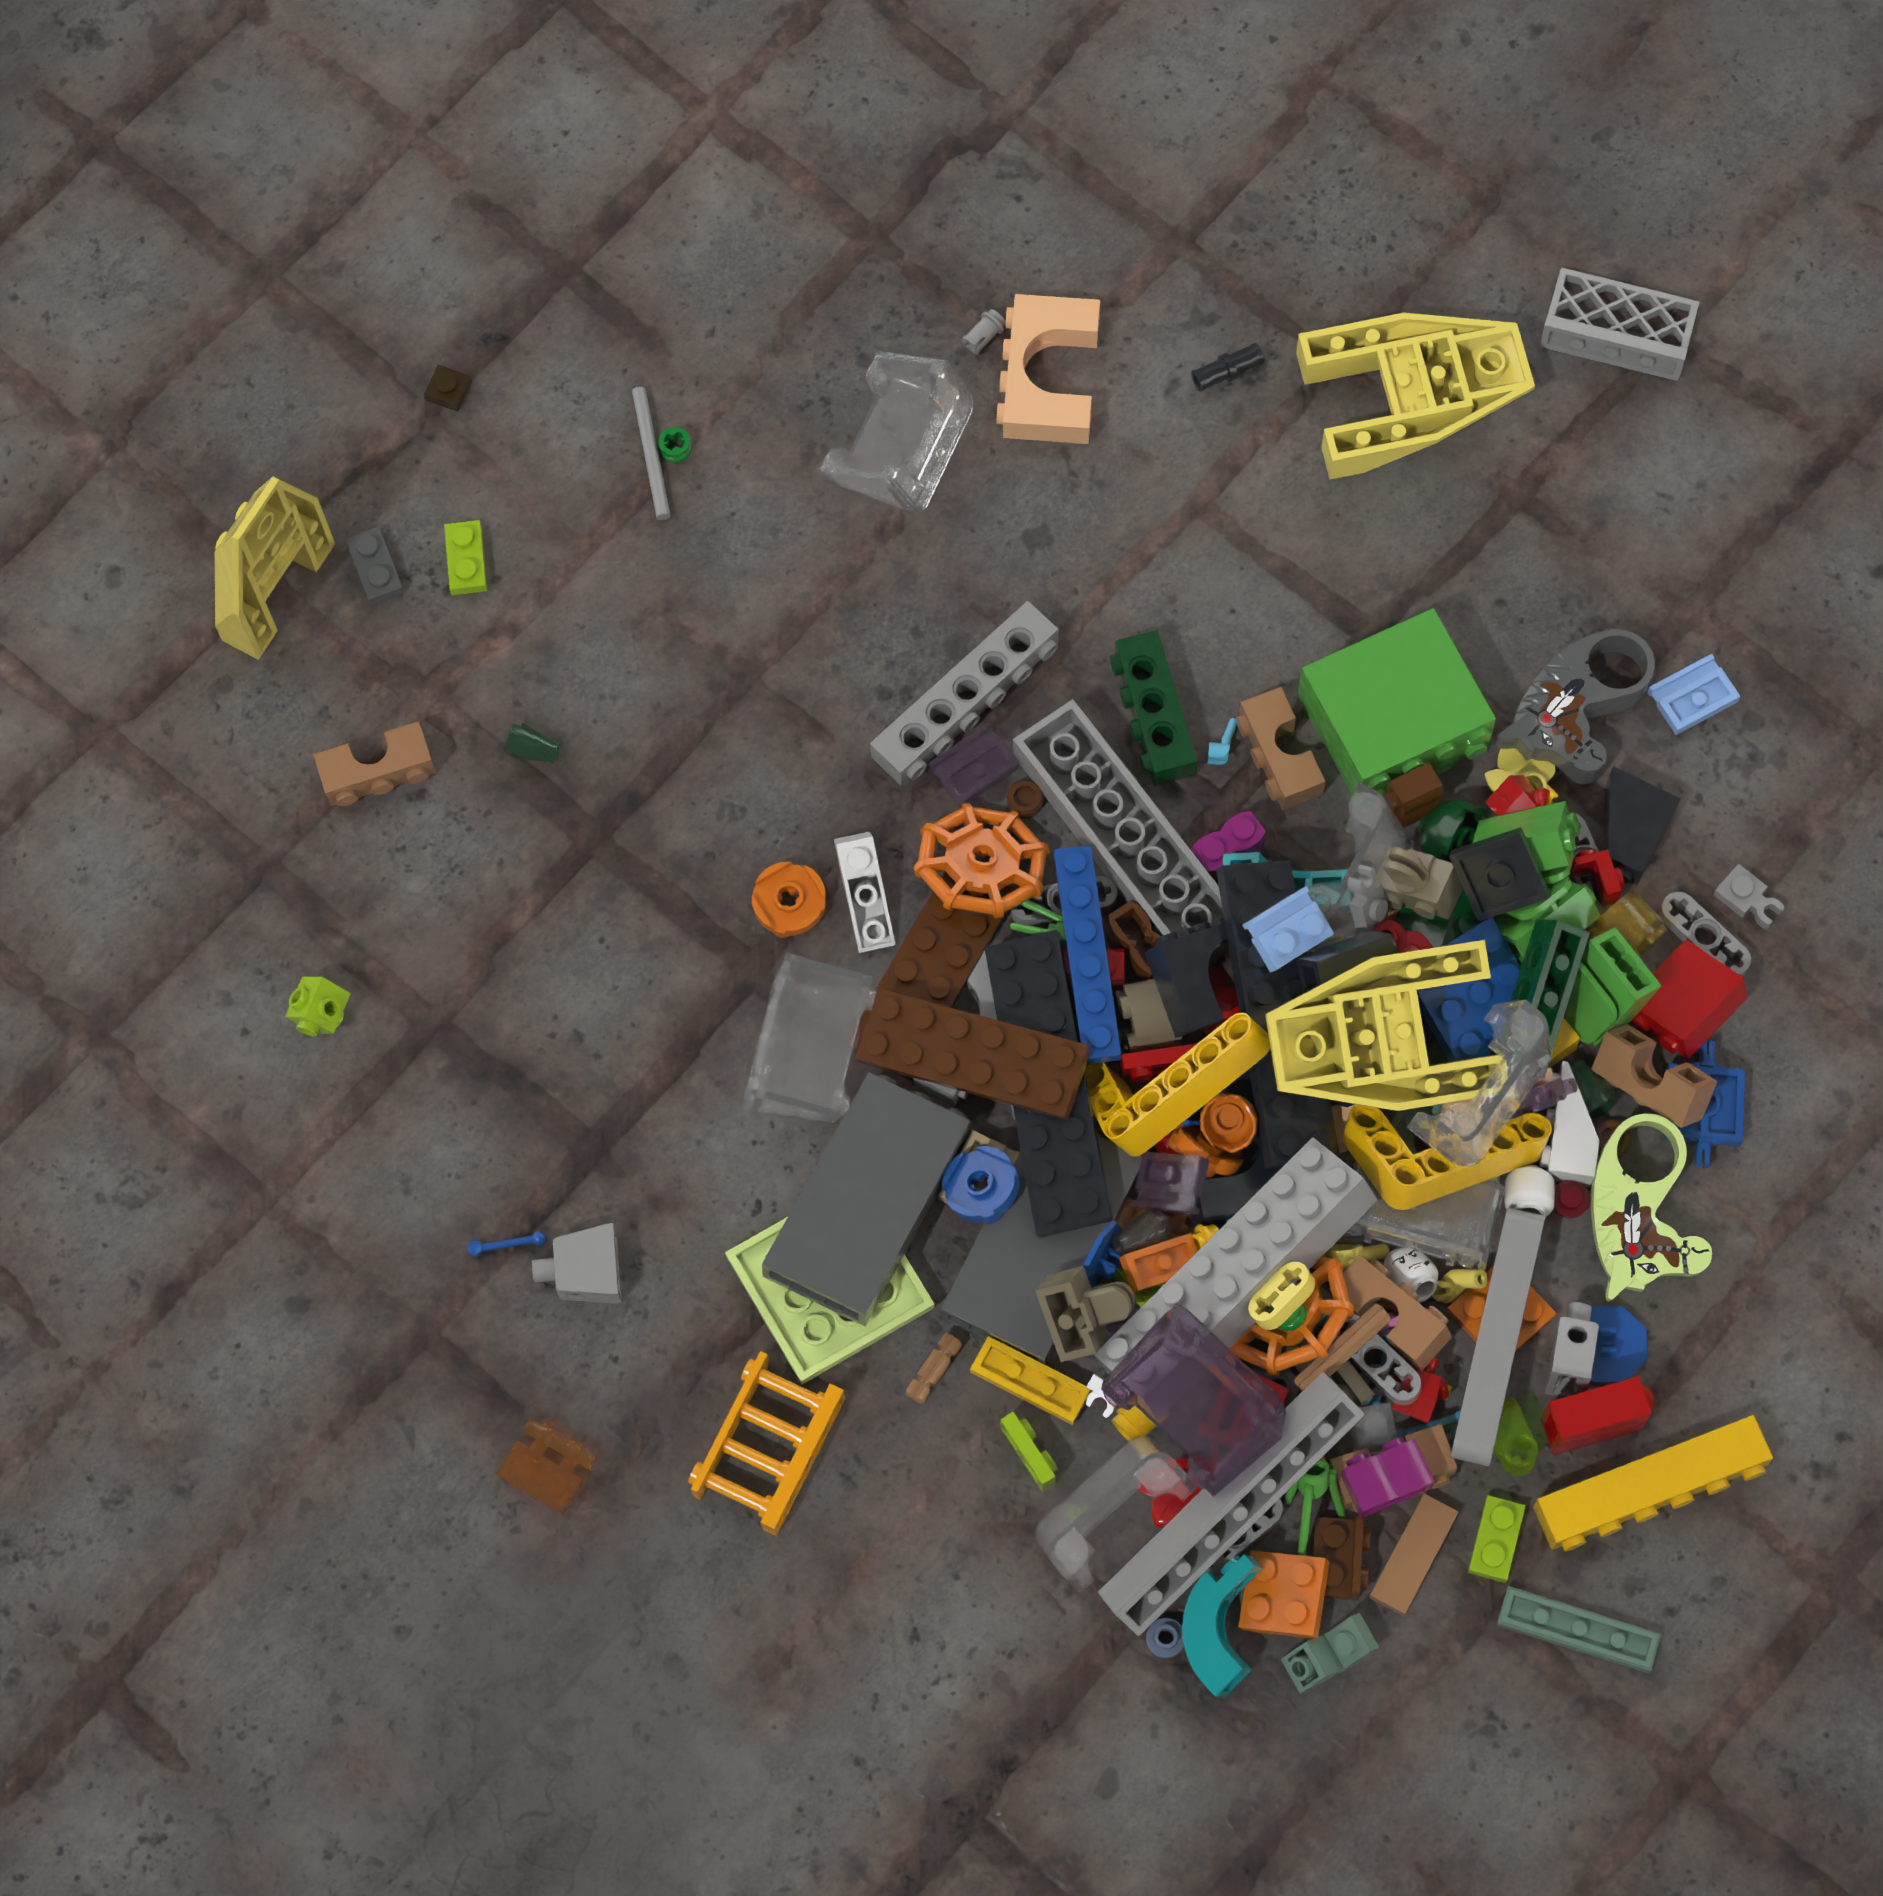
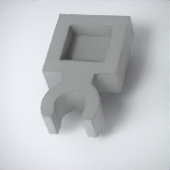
(1744, 893)
(1368, 904)

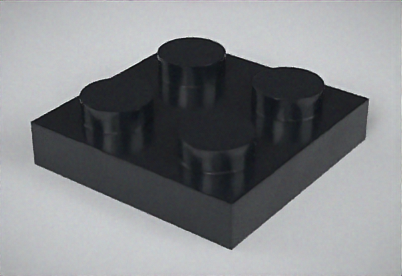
(1499, 874)

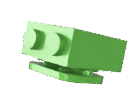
(1548, 831)
(1566, 903)
(1608, 987)

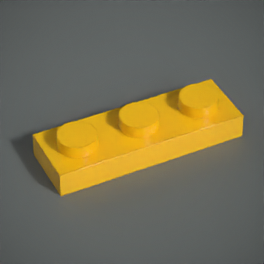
(1030, 1380)

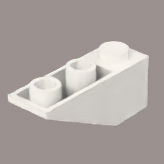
(864, 891)
(1573, 1138)

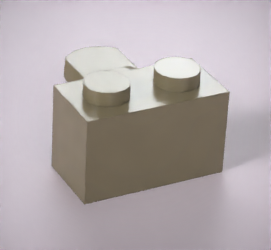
(1419, 883)
(1079, 1313)

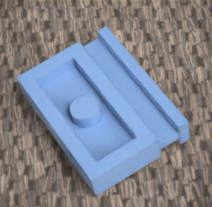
(1693, 694)
(1288, 929)

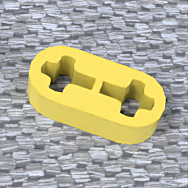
(1281, 1295)

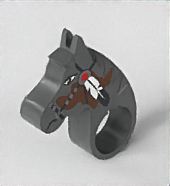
(1556, 707)

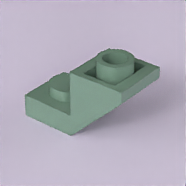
(1330, 1653)

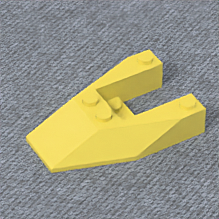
(1434, 374)
(250, 559)
(1365, 1036)

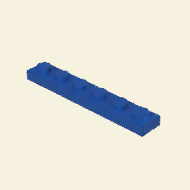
(1087, 953)

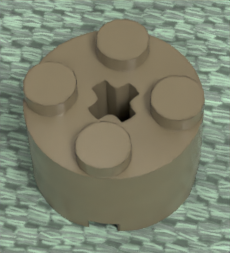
(1145, 1017)

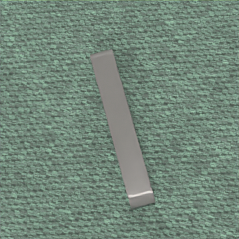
(1498, 1337)

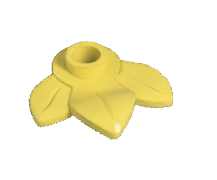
(1513, 763)

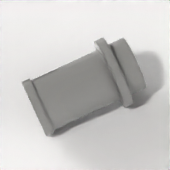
(979, 336)

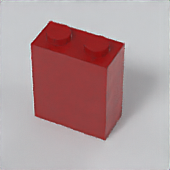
(1692, 1002)
(1597, 1415)

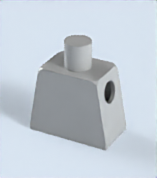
(583, 1266)
(1572, 1352)

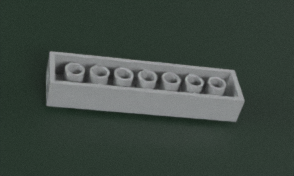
(1120, 822)
(1286, 1221)

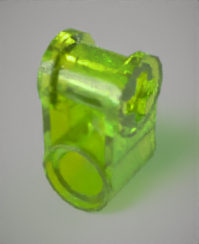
(1515, 1434)

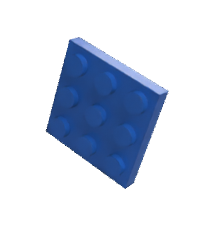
(1459, 1009)

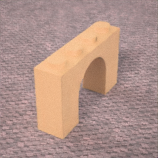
(1035, 325)

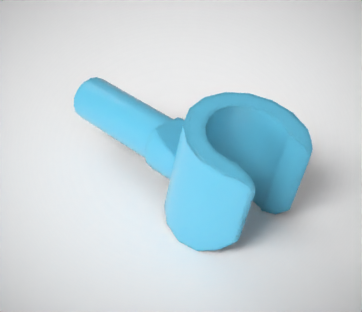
(1219, 752)

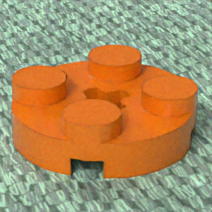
(787, 920)
(1193, 1142)

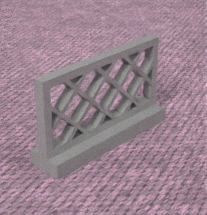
(1614, 344)

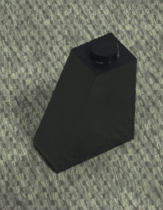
(1635, 822)

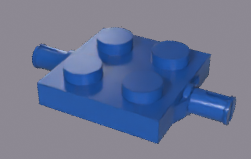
(1725, 1112)

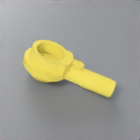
(1348, 1252)

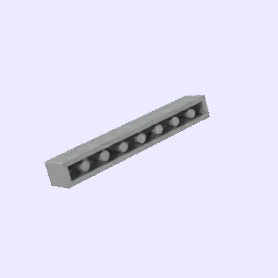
(1215, 1523)

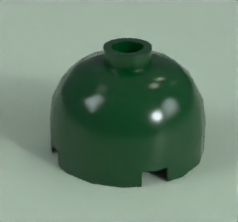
(1449, 827)

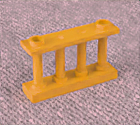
(789, 1474)

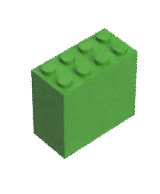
(1396, 704)

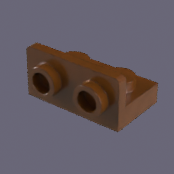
(1342, 1545)

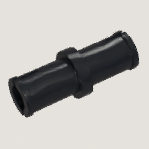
(1227, 367)

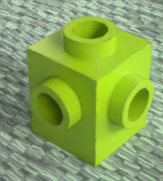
(317, 1006)

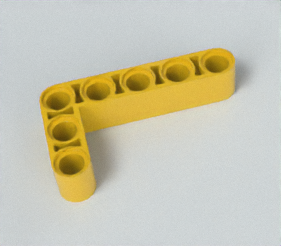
(1179, 1091)
(1417, 1178)

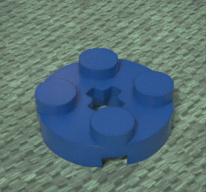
(993, 1200)

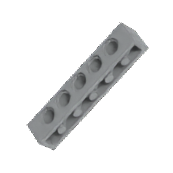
(1024, 627)

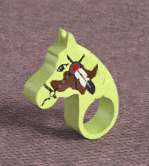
(1626, 1233)

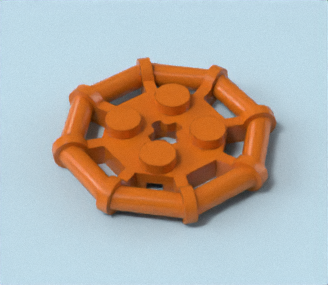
(978, 876)
(1339, 1308)

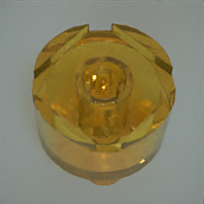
(1633, 920)

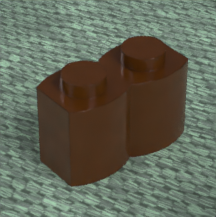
(1414, 794)
(1132, 931)

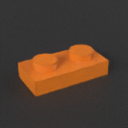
(1157, 1263)

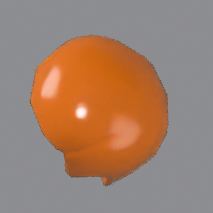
(1229, 1122)

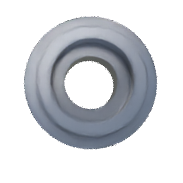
(1165, 1650)

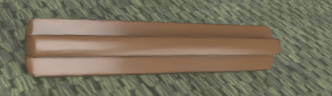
(1345, 1345)

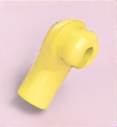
(1457, 1282)

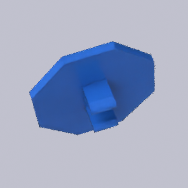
(1103, 1257)
(1619, 1344)

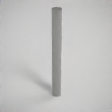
(651, 453)

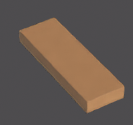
(1413, 1554)

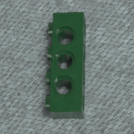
(1146, 654)
(1550, 970)

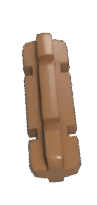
(933, 1368)

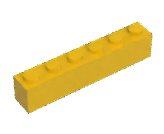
(1652, 1483)

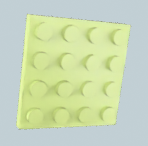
(810, 1333)

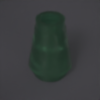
(530, 744)
(1594, 1090)

